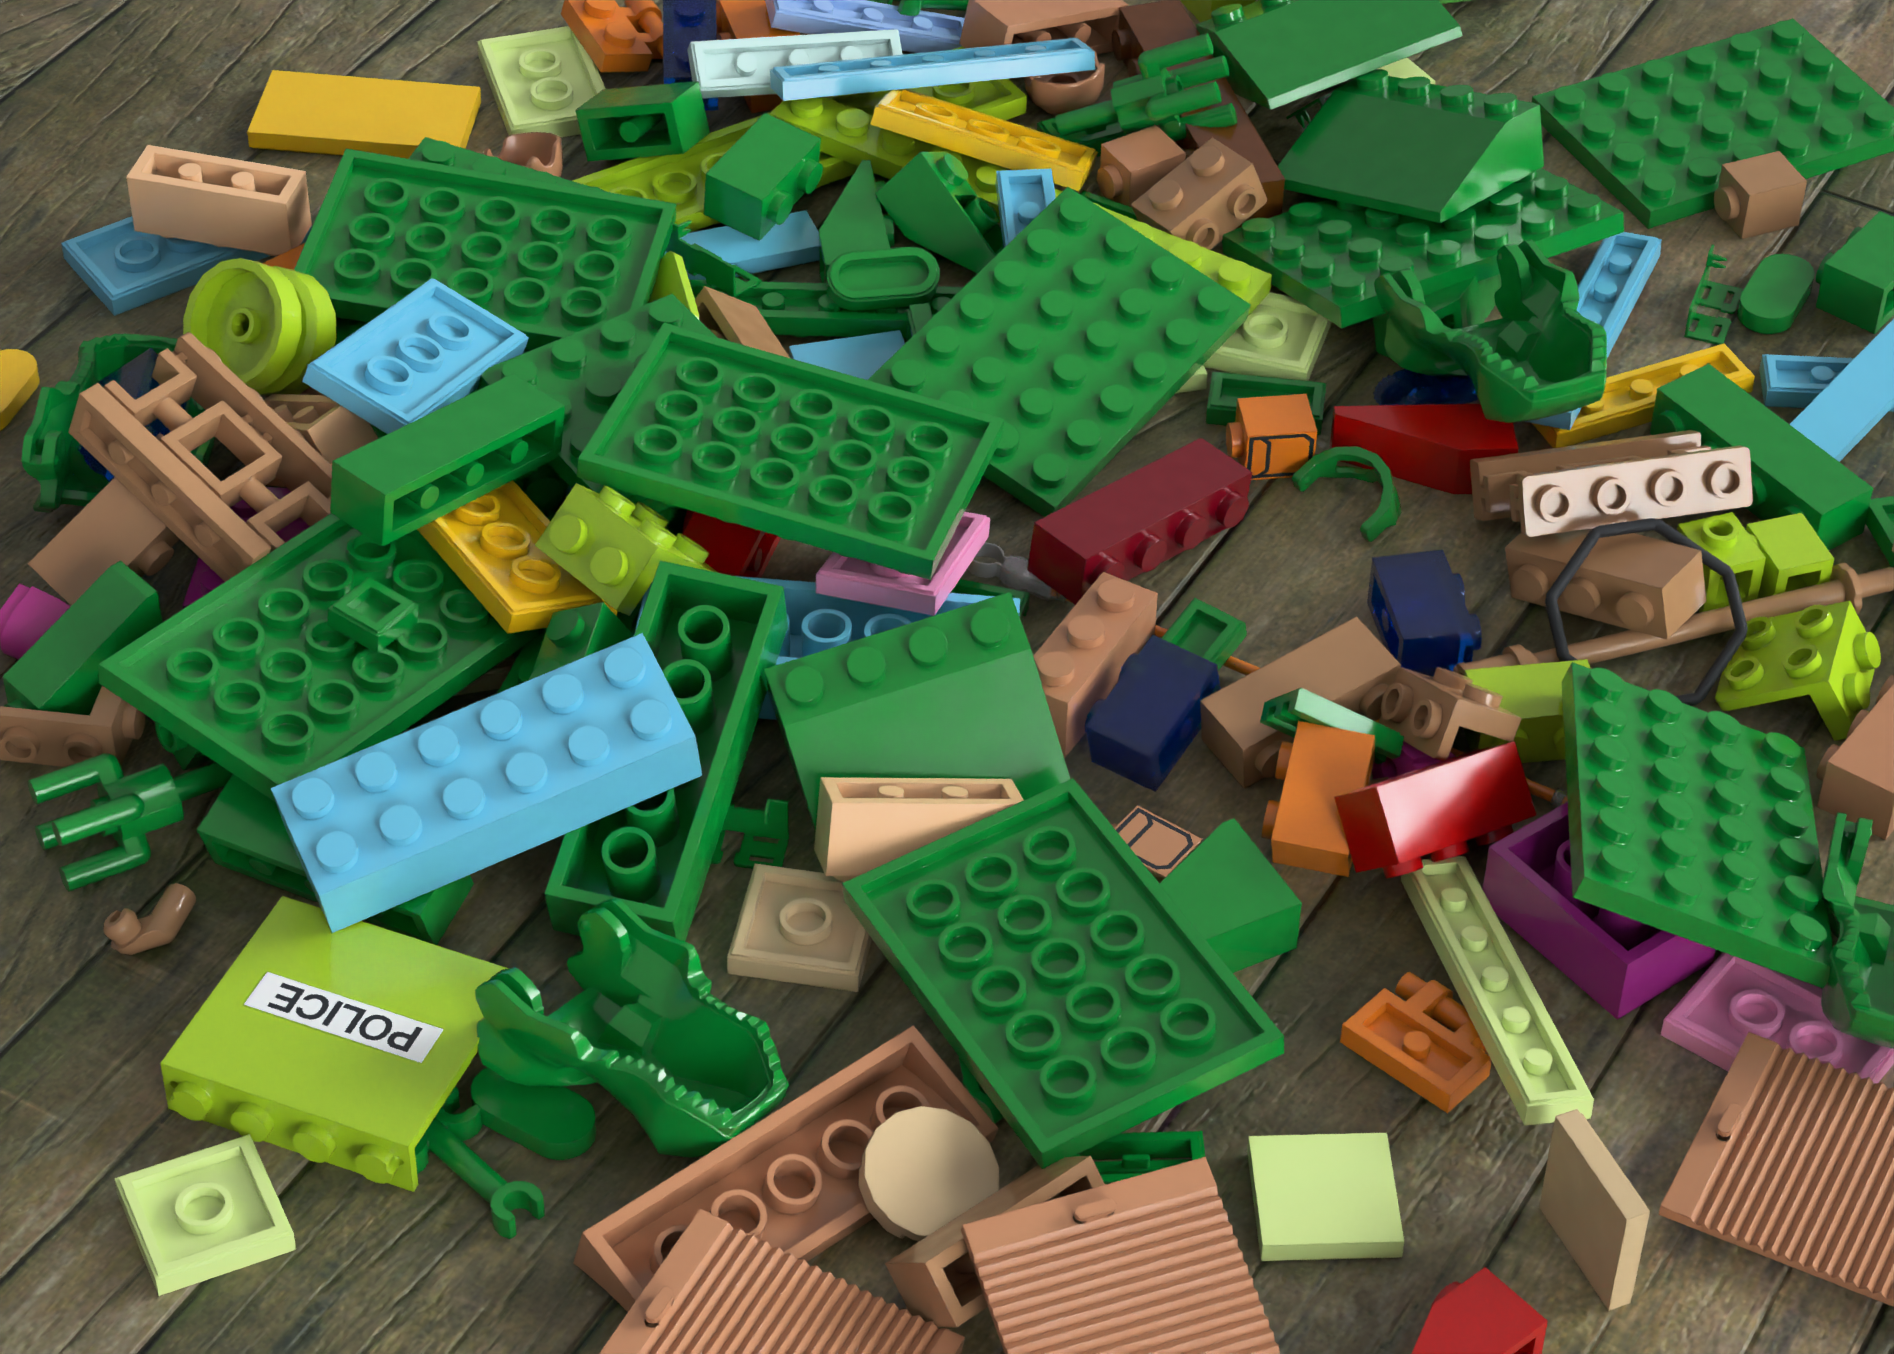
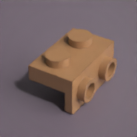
(1203, 196)
(1434, 707)

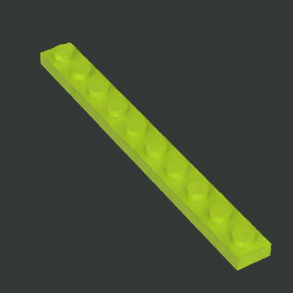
(850, 137)

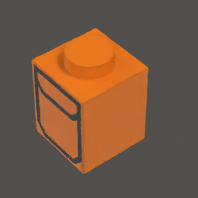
(1272, 435)

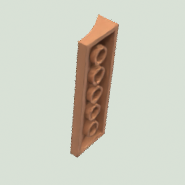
(786, 1175)

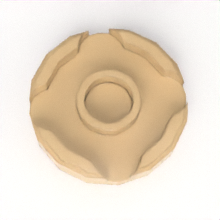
(925, 1171)

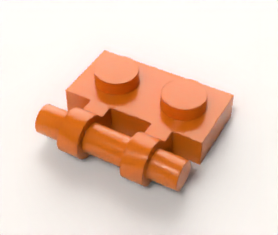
(615, 35)
(1414, 1047)

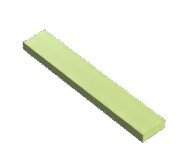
(1497, 992)

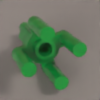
(1159, 94)
(123, 808)

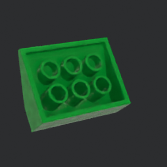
(1304, 46)
(1414, 146)
(921, 703)

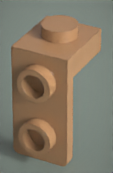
(68, 737)

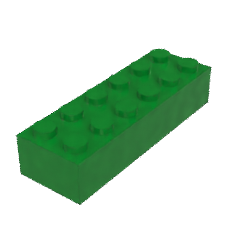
(712, 646)

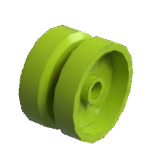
(262, 322)

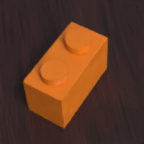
(1306, 821)

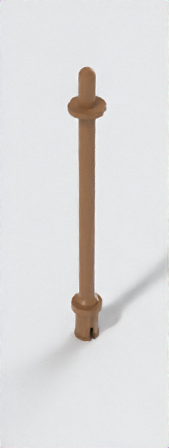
(1842, 587)

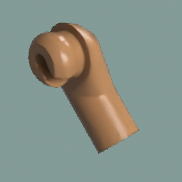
(159, 928)

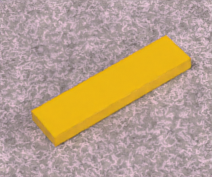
(1632, 395)

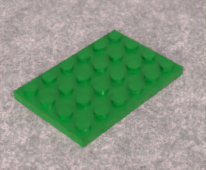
(1672, 122)
(511, 244)
(1336, 249)
(1070, 343)
(793, 450)
(280, 692)
(1693, 824)
(1061, 972)

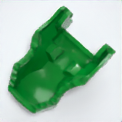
(1522, 366)
(52, 452)
(1861, 963)
(640, 1031)

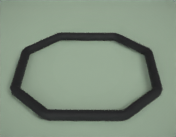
(1676, 538)

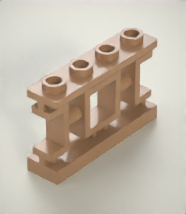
(1611, 482)
(178, 484)

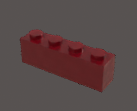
(1140, 519)

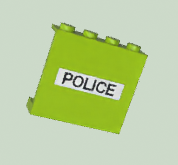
(331, 1042)

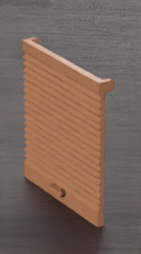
(1799, 1168)
(1132, 1282)
(745, 1297)

